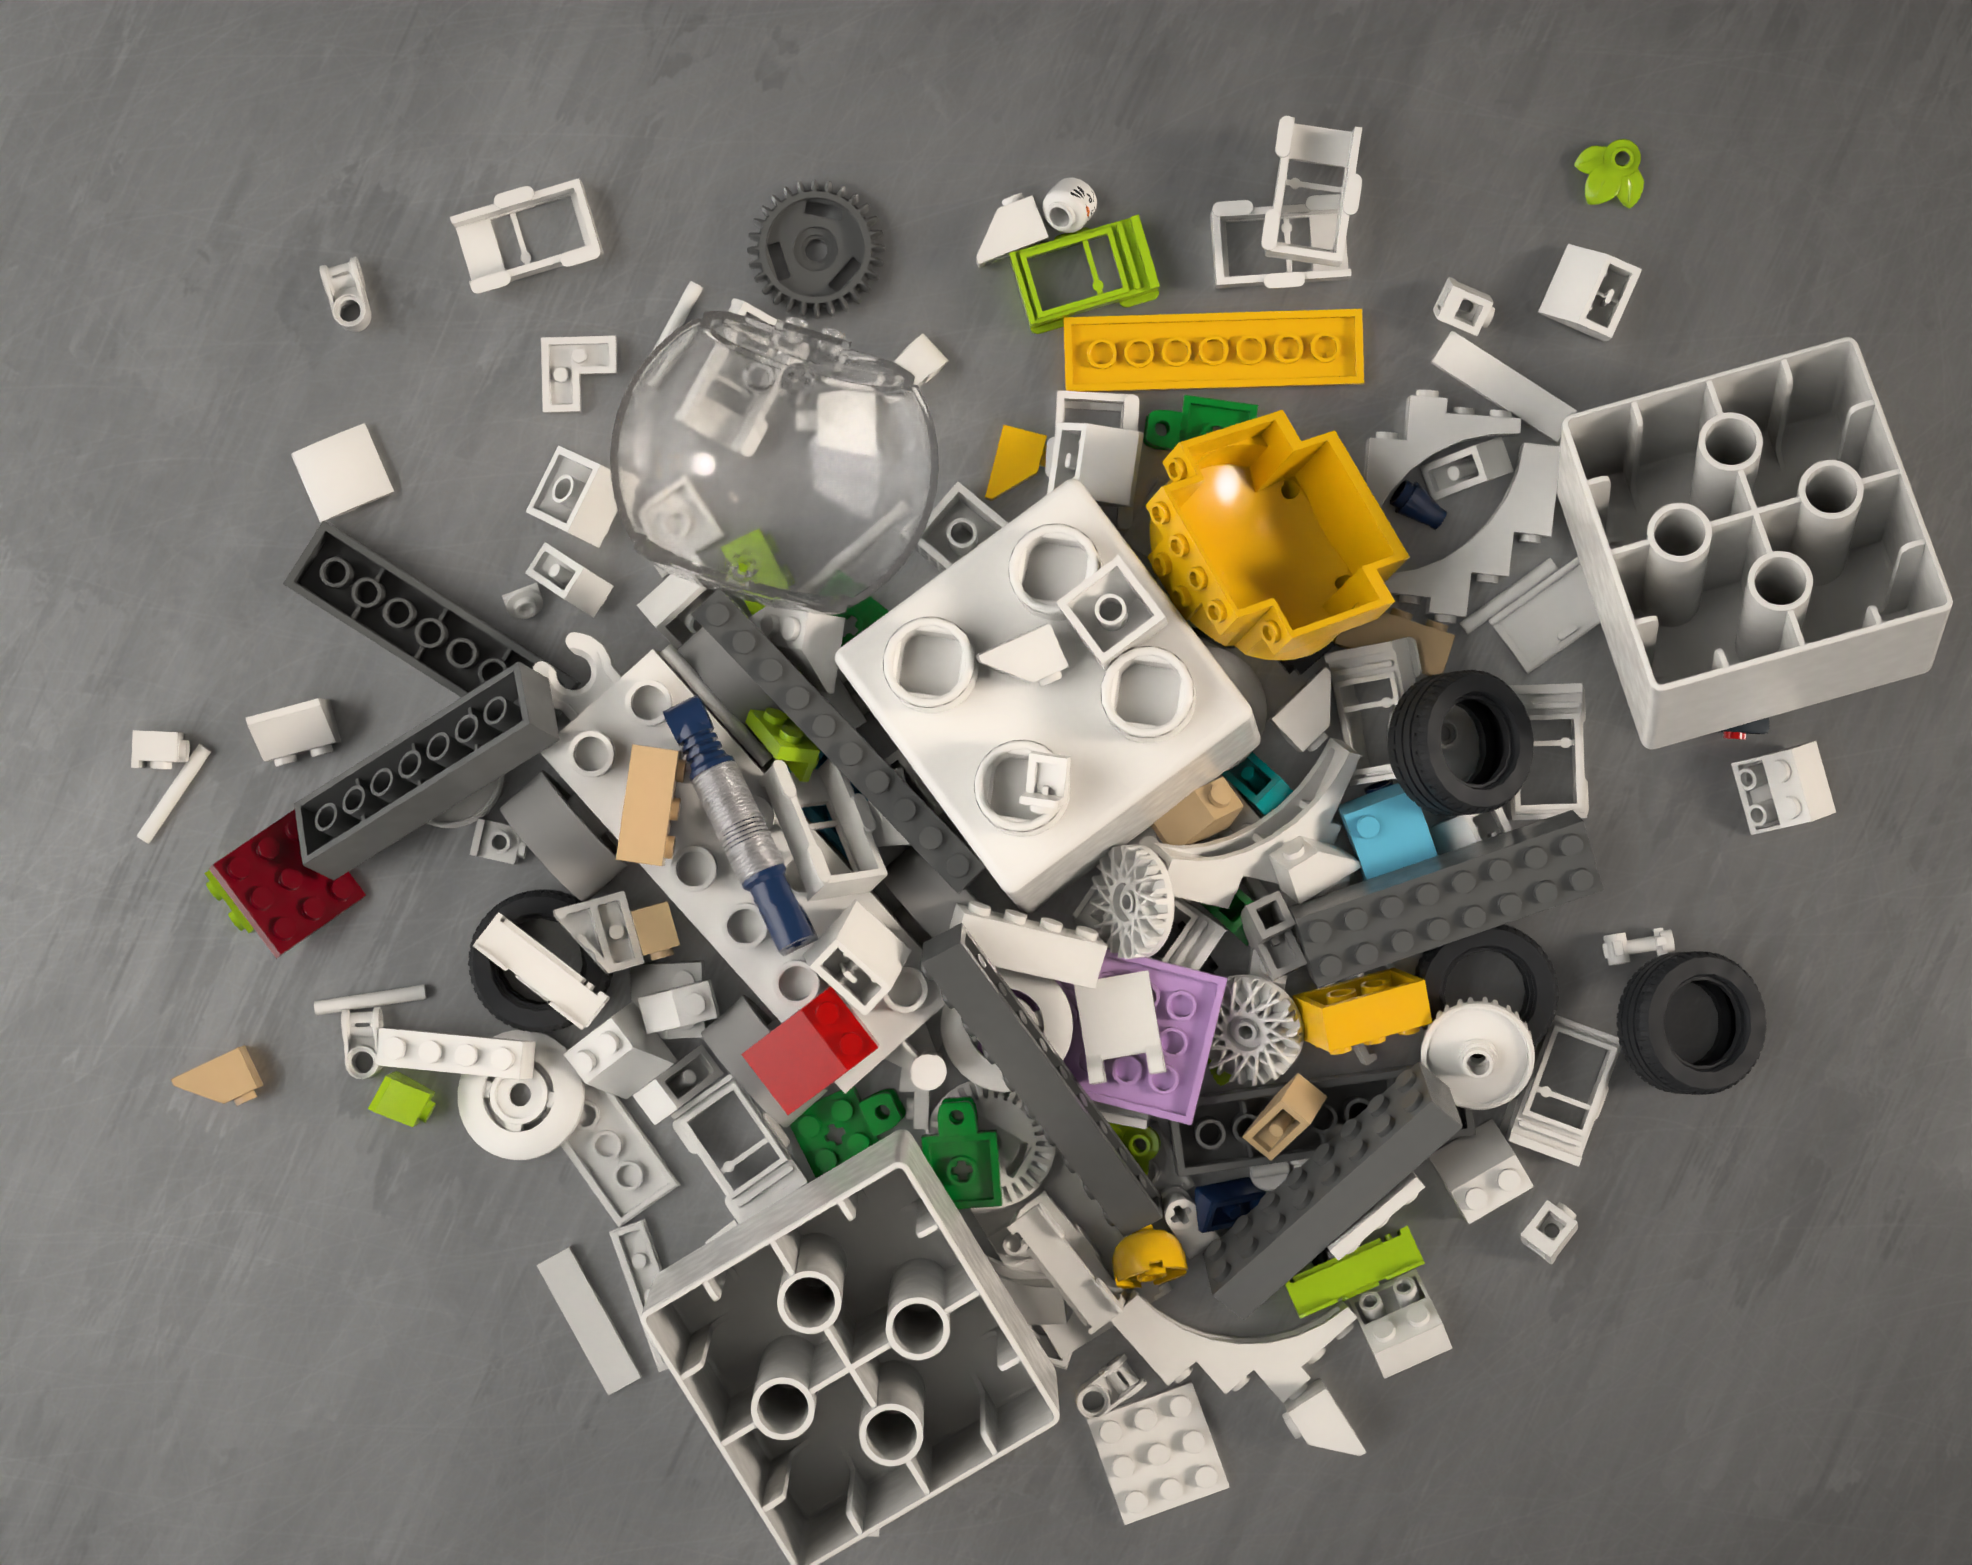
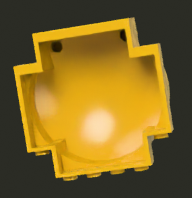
(1271, 539)

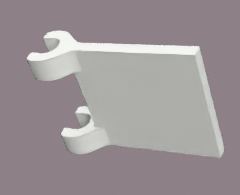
(1119, 1022)

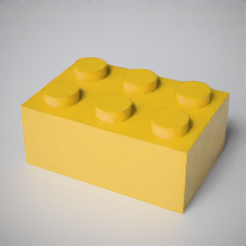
(1364, 1010)

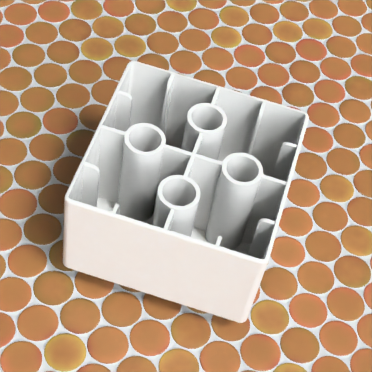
(1751, 543)
(1134, 733)
(851, 1351)

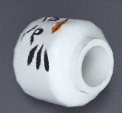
(1069, 205)

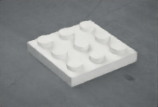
(1158, 1453)

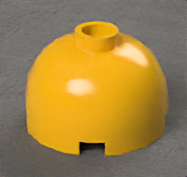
(1148, 1257)

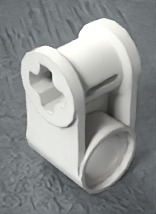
(346, 287)
(922, 359)
(361, 1039)
(1184, 1221)
(1110, 1386)

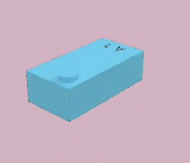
(1386, 831)

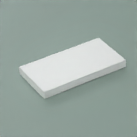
(617, 1157)

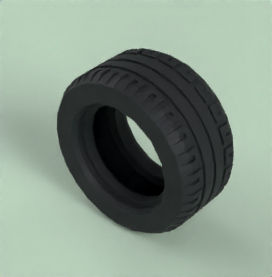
(1503, 743)
(1529, 958)
(494, 987)
(1739, 1023)

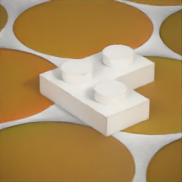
(564, 363)

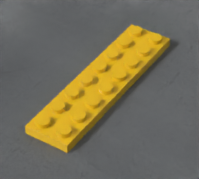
(1214, 350)

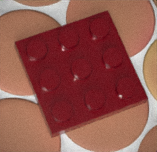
(278, 892)

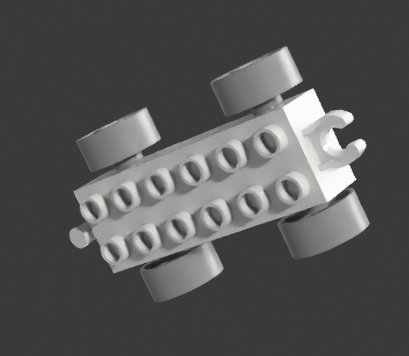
(573, 845)

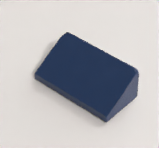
(1224, 1202)

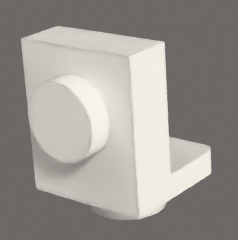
(1046, 782)

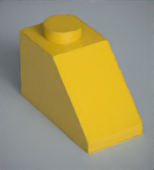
(1016, 460)

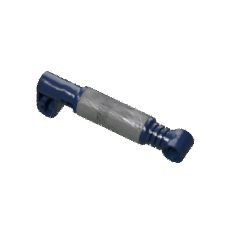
(738, 826)

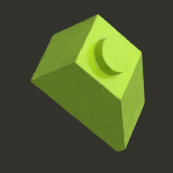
(403, 1100)

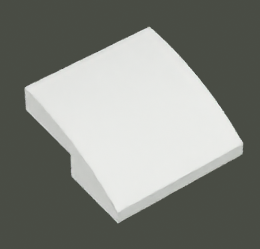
(342, 472)

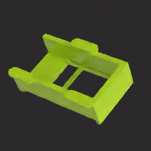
(1132, 262)
(1353, 1273)

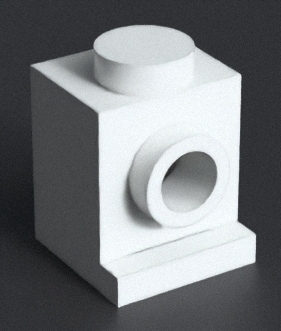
(1470, 320)
(159, 749)
(484, 847)
(1550, 1215)

